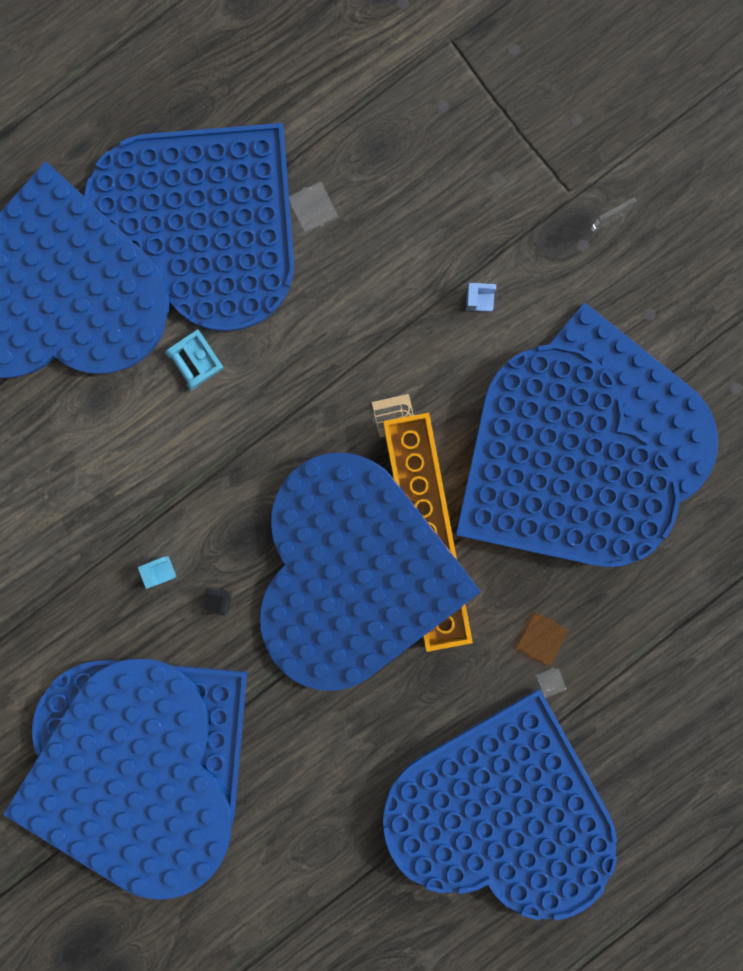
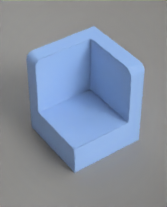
(480, 297)

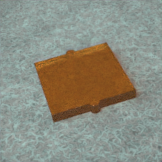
(542, 639)

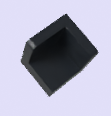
(218, 600)

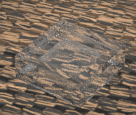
(551, 682)

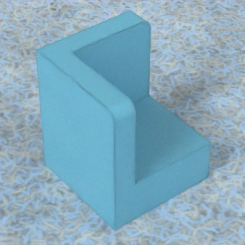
(157, 572)

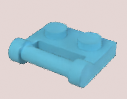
(200, 355)

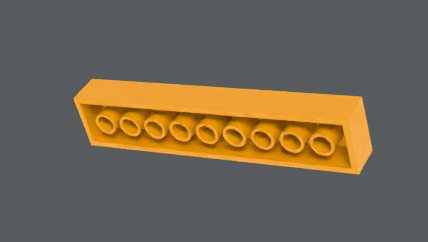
(418, 474)

